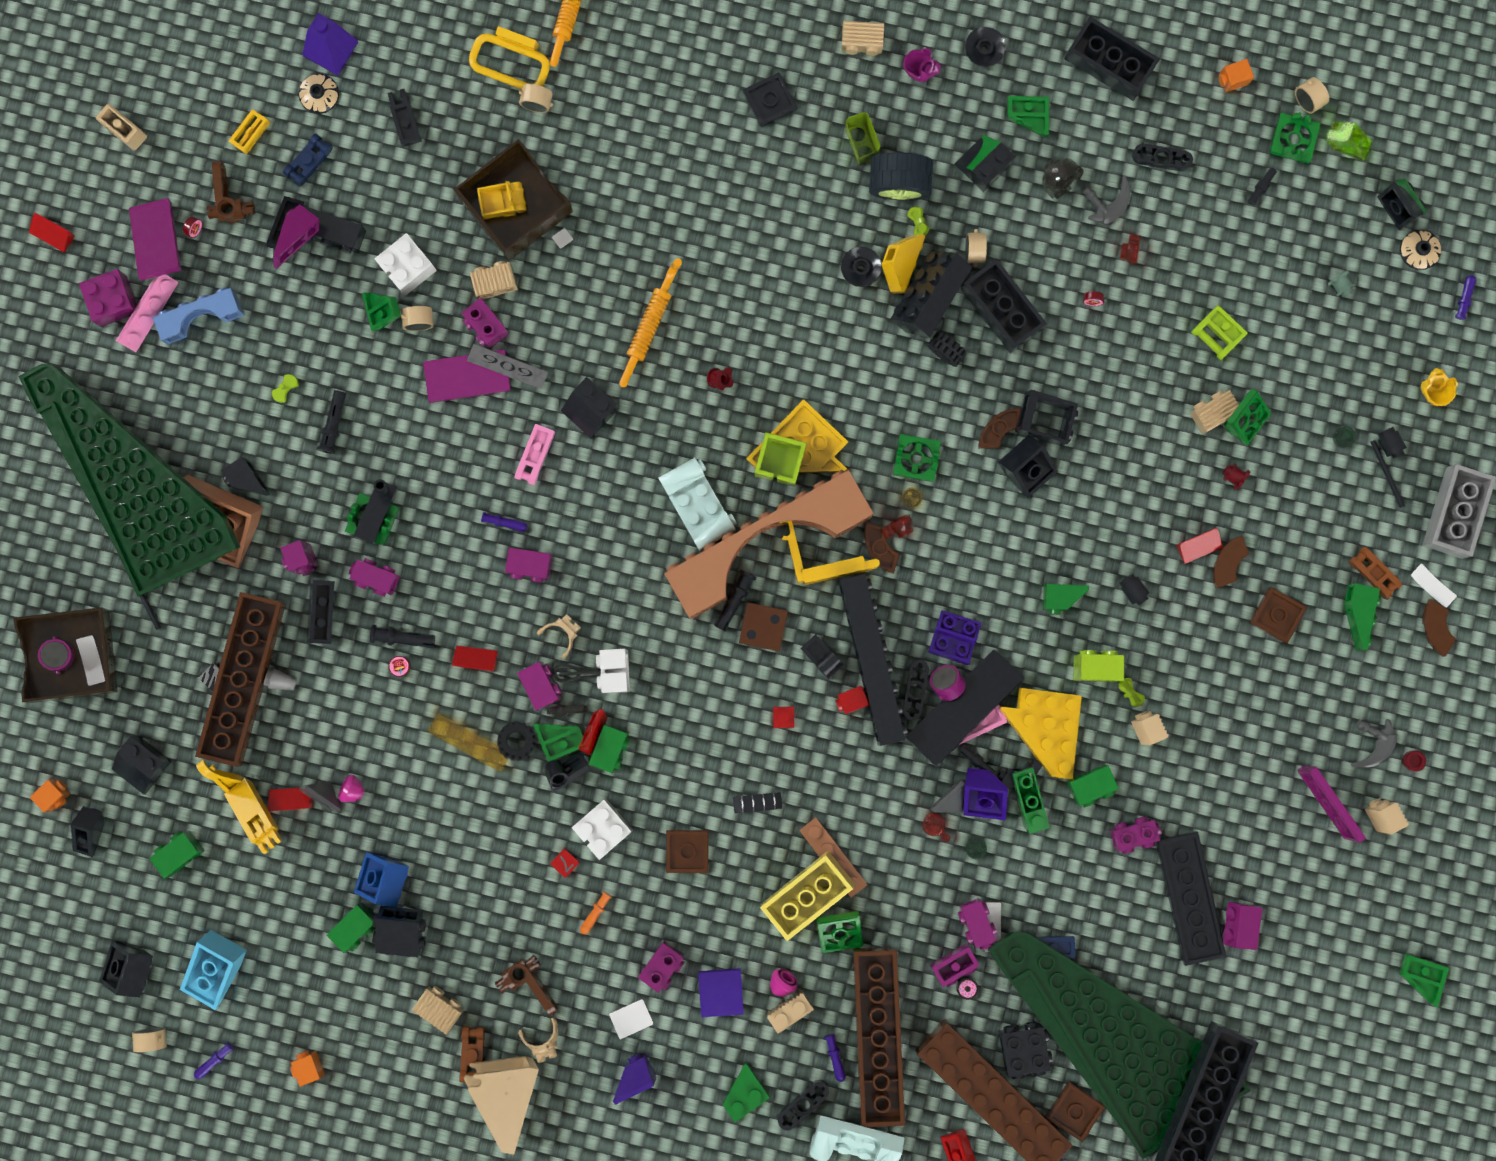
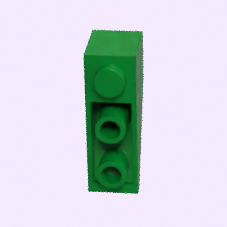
(1360, 611)
(1030, 801)

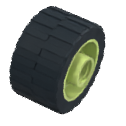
(901, 176)

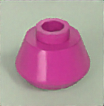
(351, 789)
(783, 983)

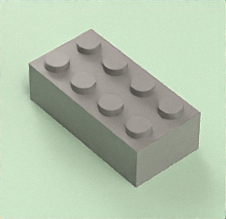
(1459, 511)

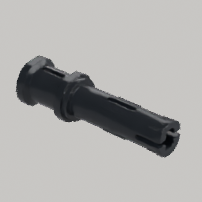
(330, 432)
(739, 591)
(392, 636)

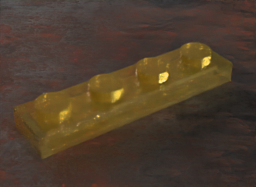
(467, 742)

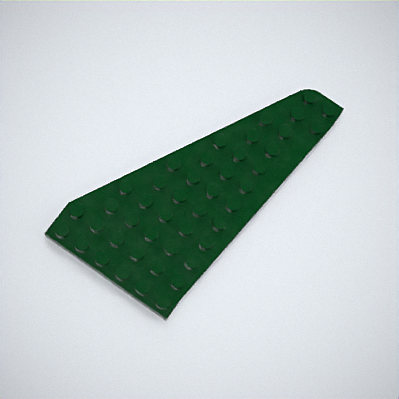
(142, 502)
(1115, 1043)

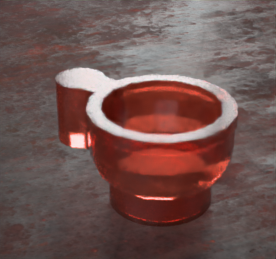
(1130, 250)
(901, 526)
(935, 825)

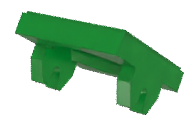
(1290, 152)
(1261, 414)
(929, 474)
(362, 501)
(842, 943)

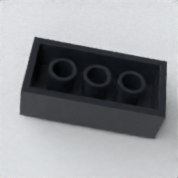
(1111, 58)
(931, 293)
(1003, 306)

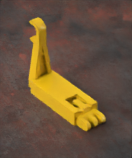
(826, 571)
(246, 805)

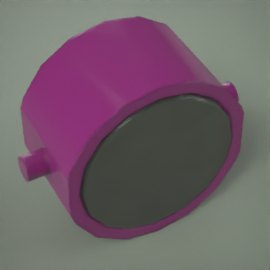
(56, 655)
(947, 682)

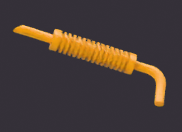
(564, 27)
(649, 323)

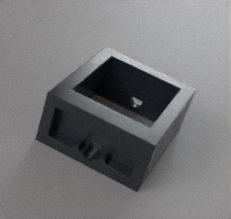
(1027, 411)

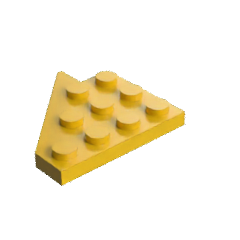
(821, 440)
(1048, 728)

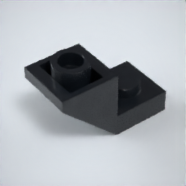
(1007, 778)

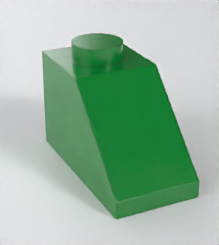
(1061, 597)

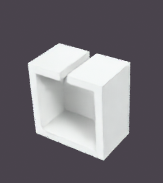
(405, 264)
(614, 671)
(602, 828)

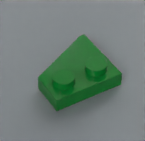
(1030, 113)
(380, 310)
(558, 739)
(1424, 977)
(745, 1094)

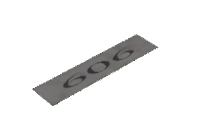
(507, 366)

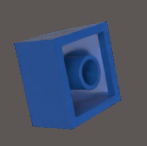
(381, 880)

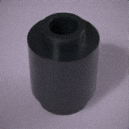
(1392, 443)
(1134, 589)

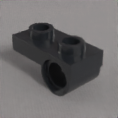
(822, 656)
(562, 774)

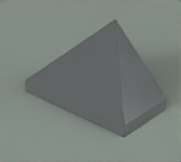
(323, 794)
(951, 801)

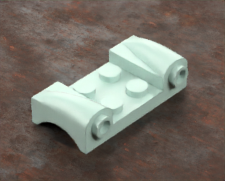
(697, 503)
(854, 1140)

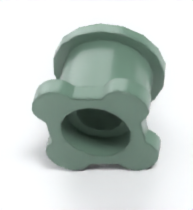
(1342, 284)

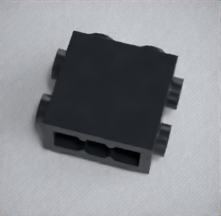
(399, 931)
(1025, 1050)

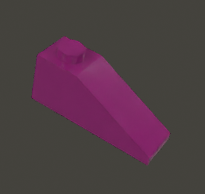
(295, 232)

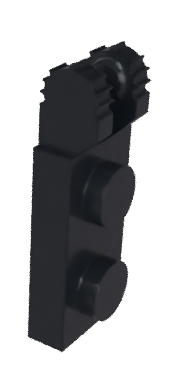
(404, 120)

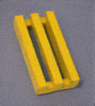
(255, 136)

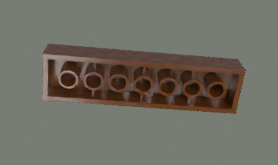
(240, 680)
(878, 1037)
(992, 1095)

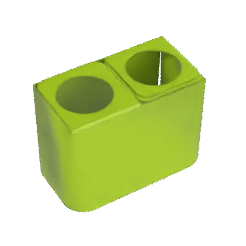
(870, 140)

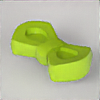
(916, 215)
(280, 393)
(1135, 698)

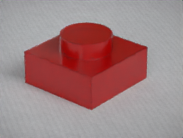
(783, 717)

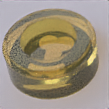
(912, 498)

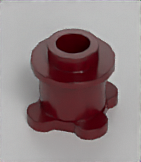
(720, 378)
(1235, 475)

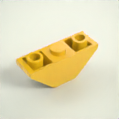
(901, 261)

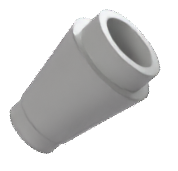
(278, 680)

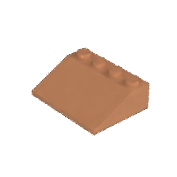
(241, 513)

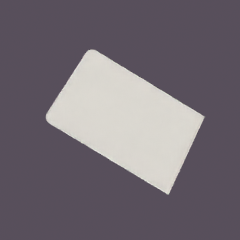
(631, 1019)

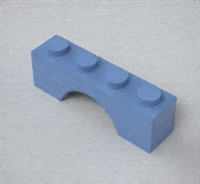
(174, 324)

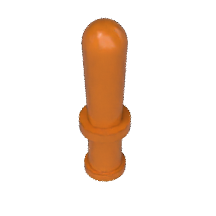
(594, 914)

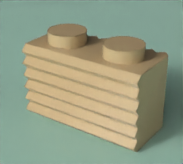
(862, 37)
(121, 127)
(493, 280)
(1214, 412)
(1149, 728)
(1386, 816)
(438, 1009)
(789, 1011)

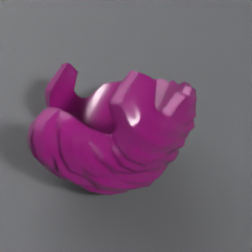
(920, 65)

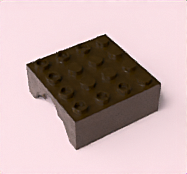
(543, 200)
(45, 684)

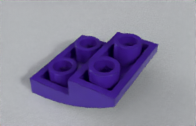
(954, 637)
(720, 992)

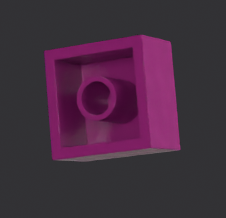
(108, 297)

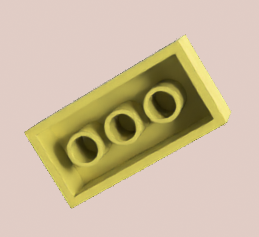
(807, 895)

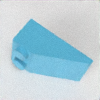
(212, 969)

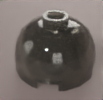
(1059, 176)

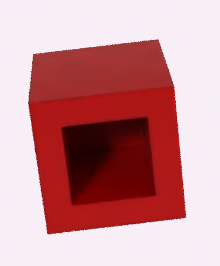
(851, 700)

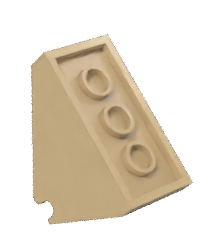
(503, 1095)

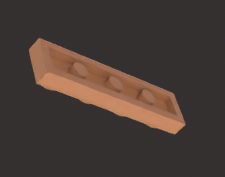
(822, 842)

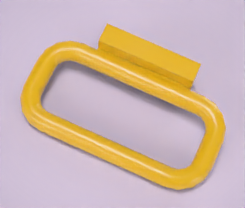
(516, 43)

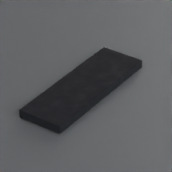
(955, 719)
(1191, 898)

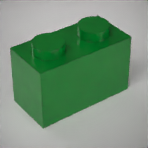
(609, 748)
(1092, 786)
(176, 854)
(352, 928)

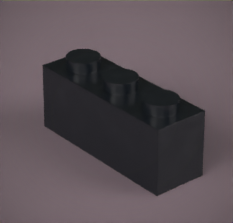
(338, 232)
(320, 611)

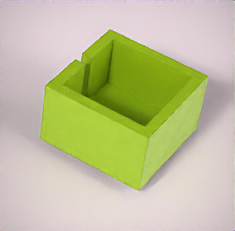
(780, 459)
(1097, 667)

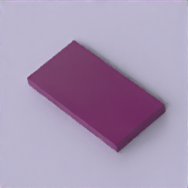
(154, 239)
(459, 379)
(1331, 803)

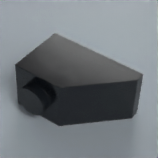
(243, 477)
(86, 830)

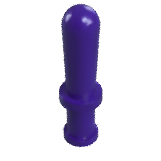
(1464, 303)
(508, 523)
(218, 1057)
(835, 1057)

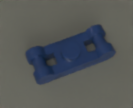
(308, 160)

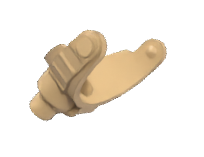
(571, 630)
(545, 1050)

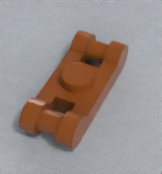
(1375, 572)
(471, 1051)

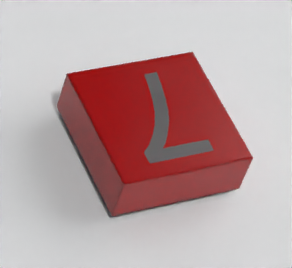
(565, 863)

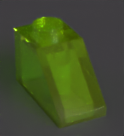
(1349, 140)

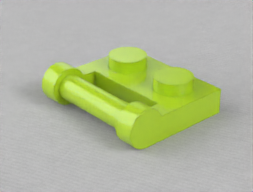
(1224, 327)

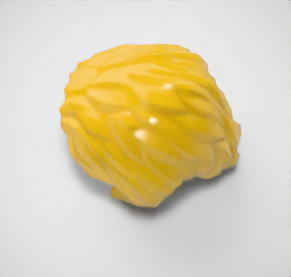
(1438, 388)

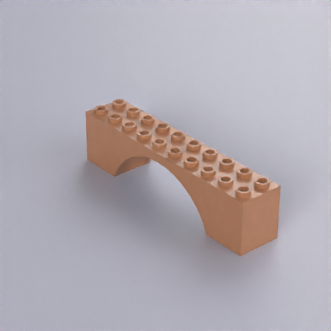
(830, 507)

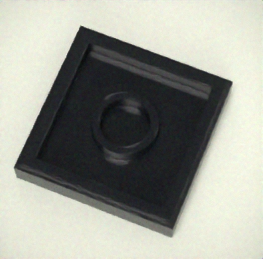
(770, 99)

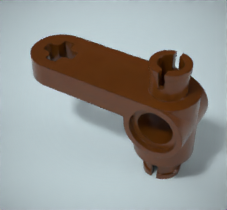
(222, 200)
(511, 981)

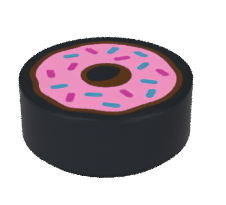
(967, 988)

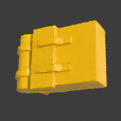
(501, 200)

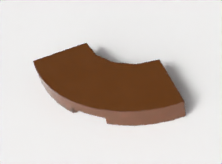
(998, 428)
(878, 547)
(1227, 561)
(1436, 627)

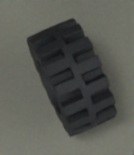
(947, 349)
(524, 730)

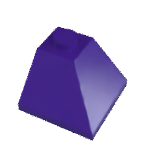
(328, 44)
(984, 795)
(636, 1078)

